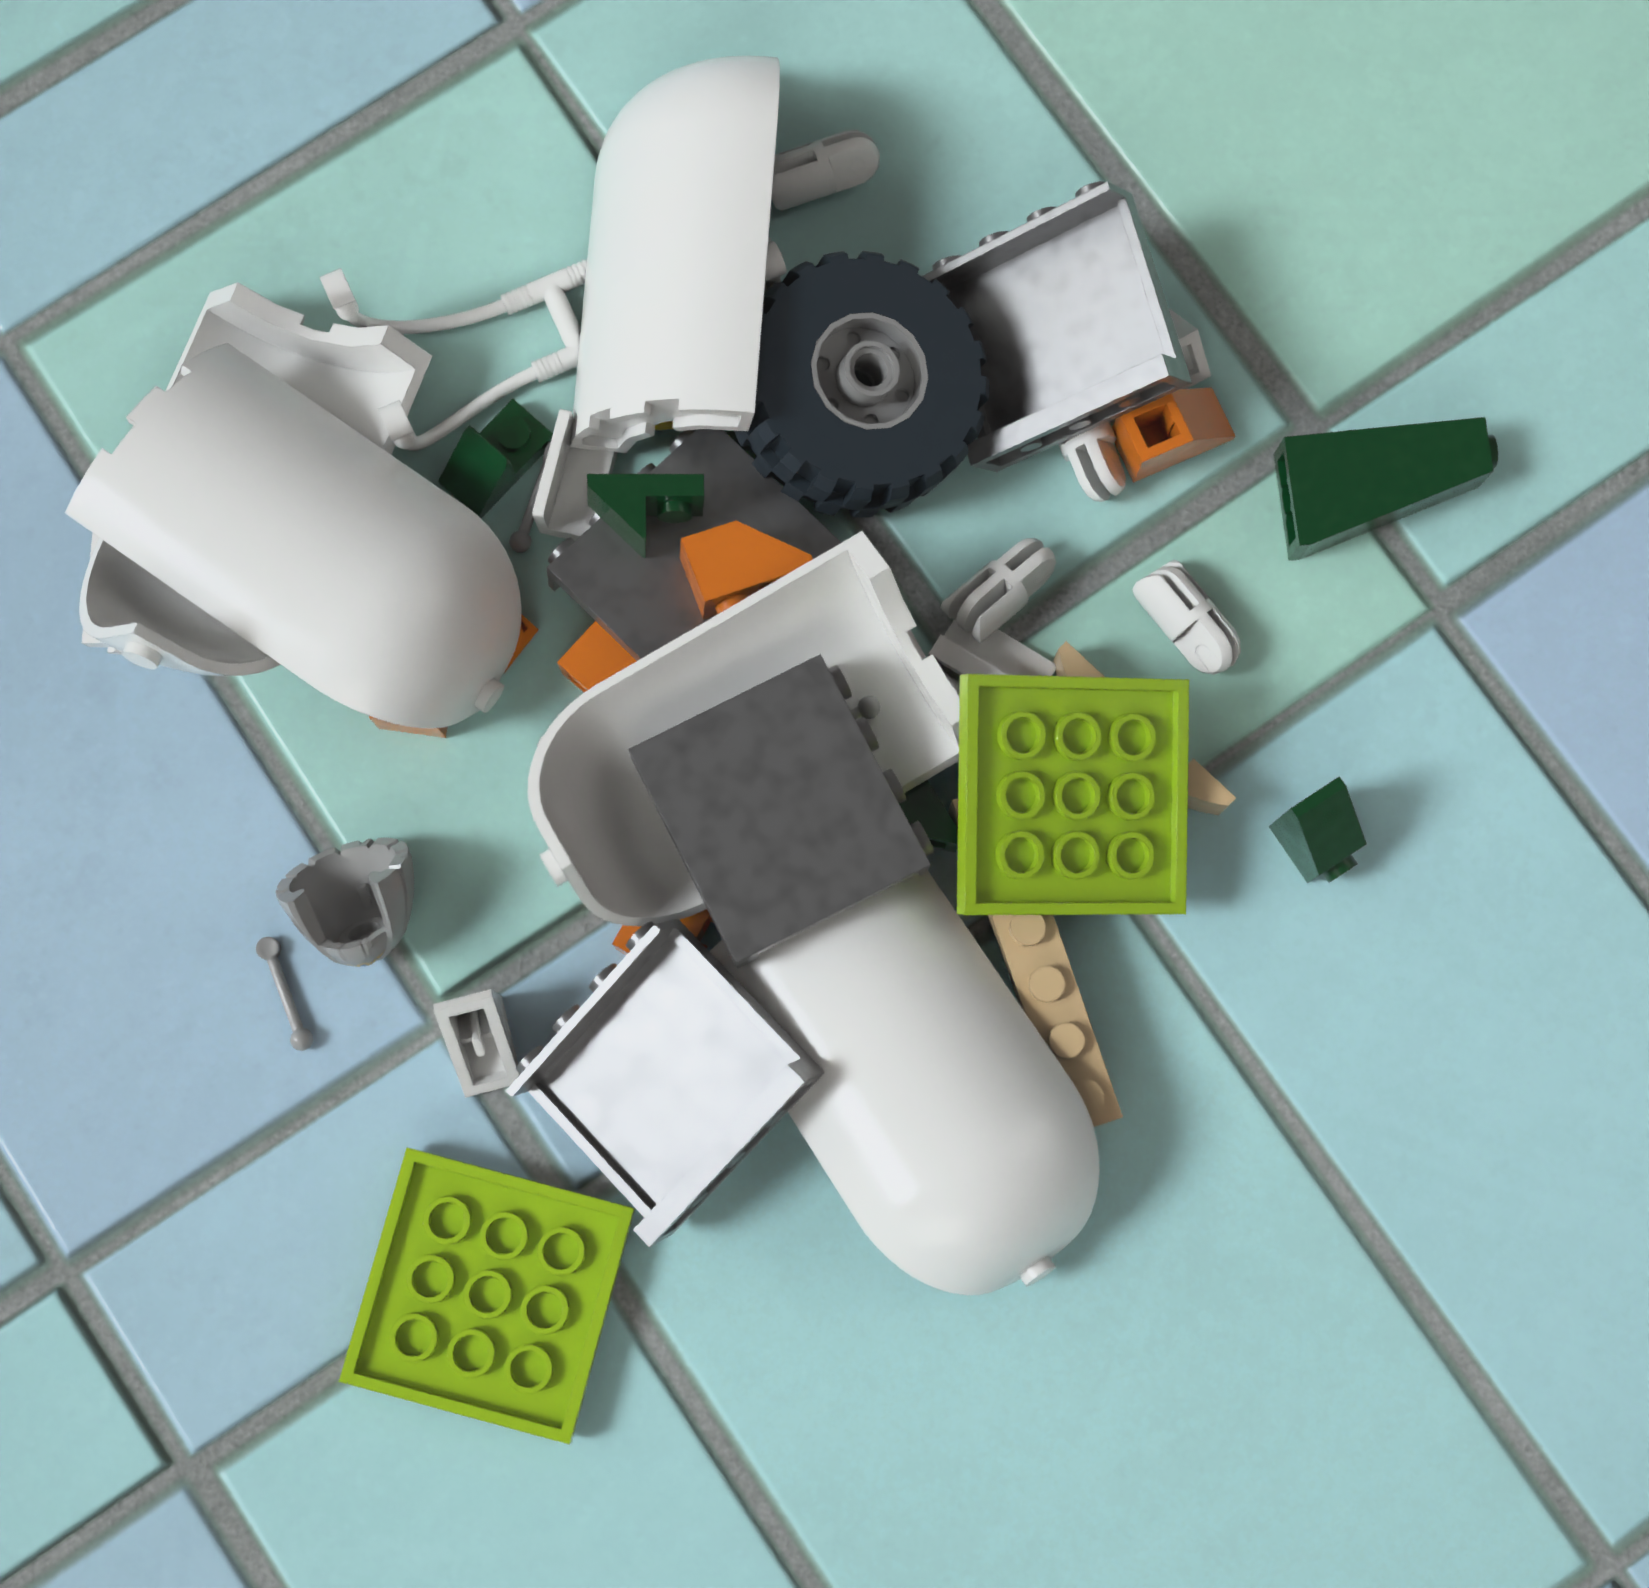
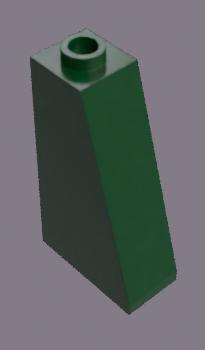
(1370, 477)

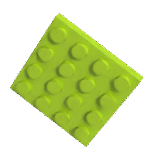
(1072, 795)
(487, 1295)

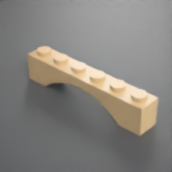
(1054, 1003)

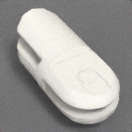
(823, 168)
(1096, 462)
(1000, 588)
(1189, 618)

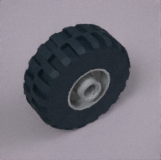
(864, 385)

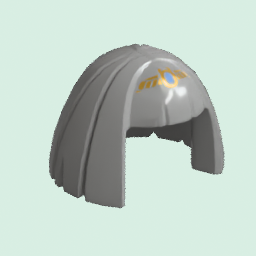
(352, 899)

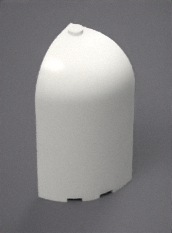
(678, 256)
(340, 370)
(309, 543)
(593, 801)
(934, 1094)

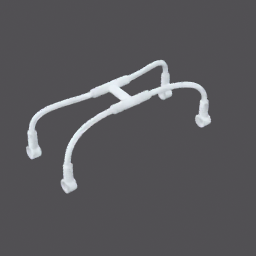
(548, 289)

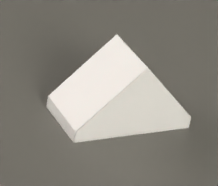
(478, 1041)

